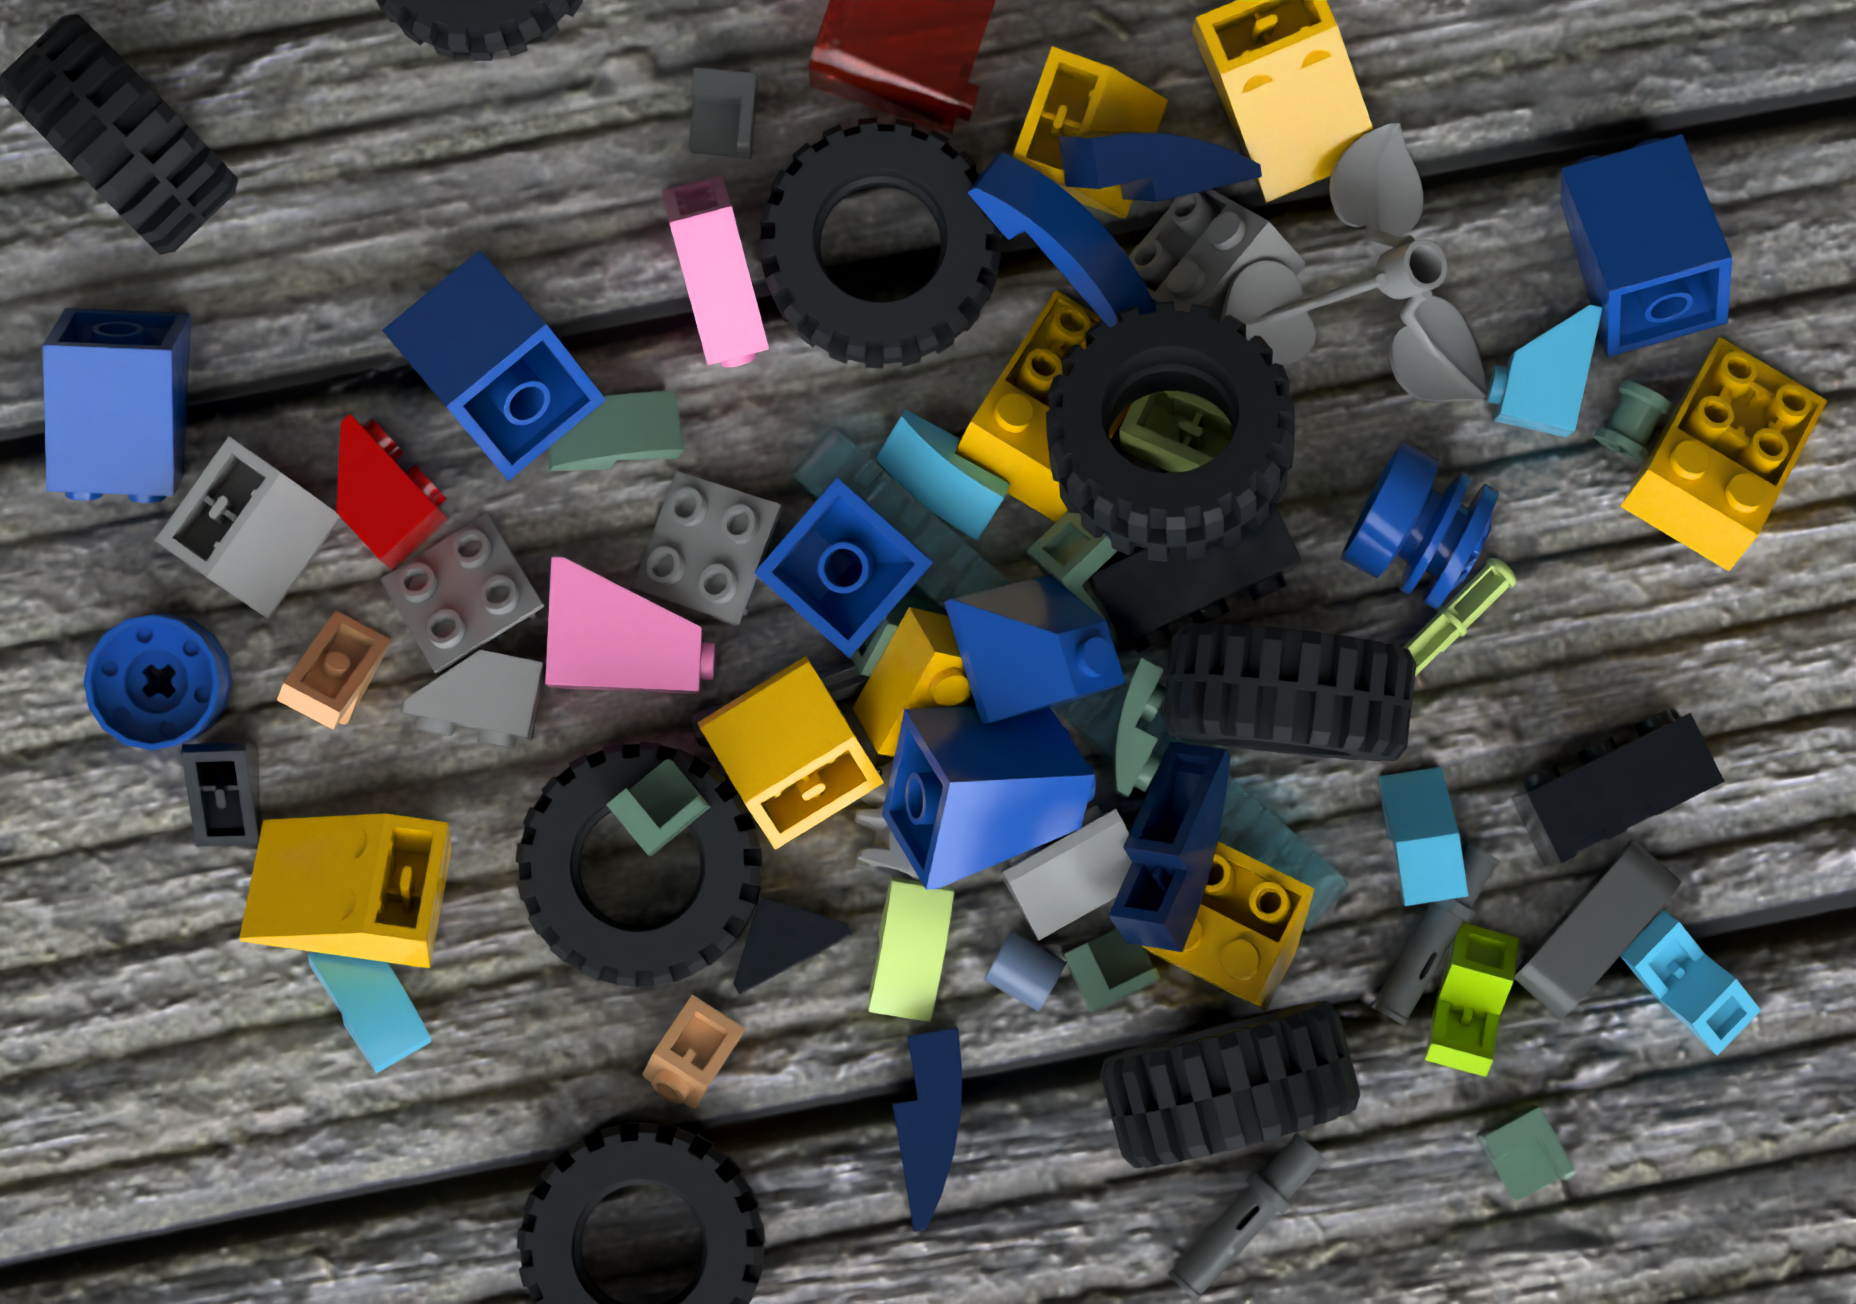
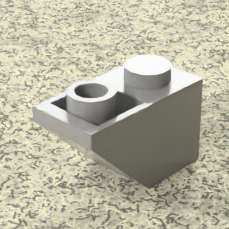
(482, 693)

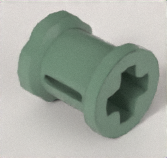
(1633, 421)

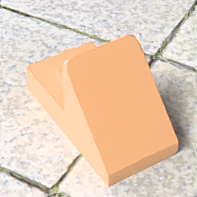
(335, 671)

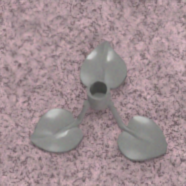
(1378, 189)

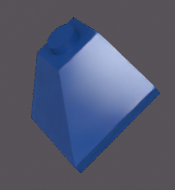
(844, 567)
(1031, 648)

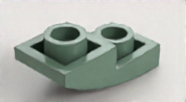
(621, 429)
(1132, 751)

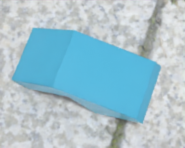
(1423, 836)
(1690, 982)

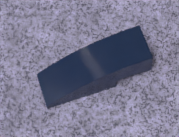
(1150, 164)
(1172, 847)
(931, 1123)

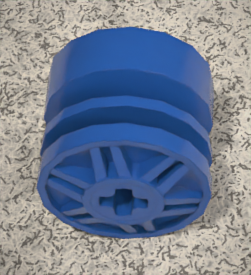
(1420, 525)
(121, 679)

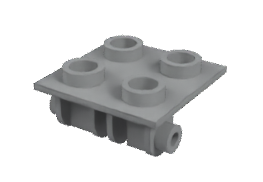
(707, 547)
(462, 593)

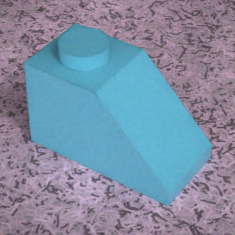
(1547, 377)

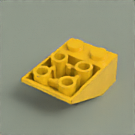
(1283, 87)
(1010, 425)
(1724, 454)
(350, 886)

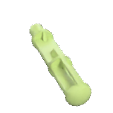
(1460, 612)

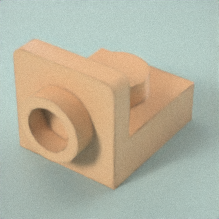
(692, 1053)

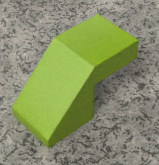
(1471, 999)

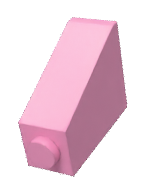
(715, 271)
(618, 639)

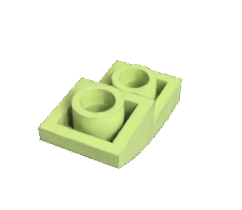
(910, 949)

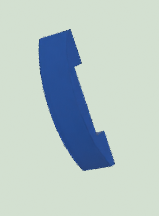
(1071, 237)

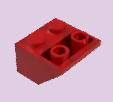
(379, 500)

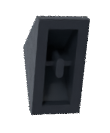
(223, 792)
(782, 939)

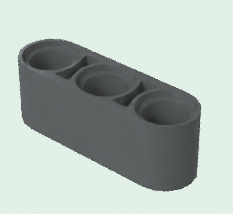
(1596, 929)

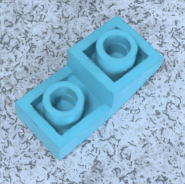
(951, 487)
(372, 1007)

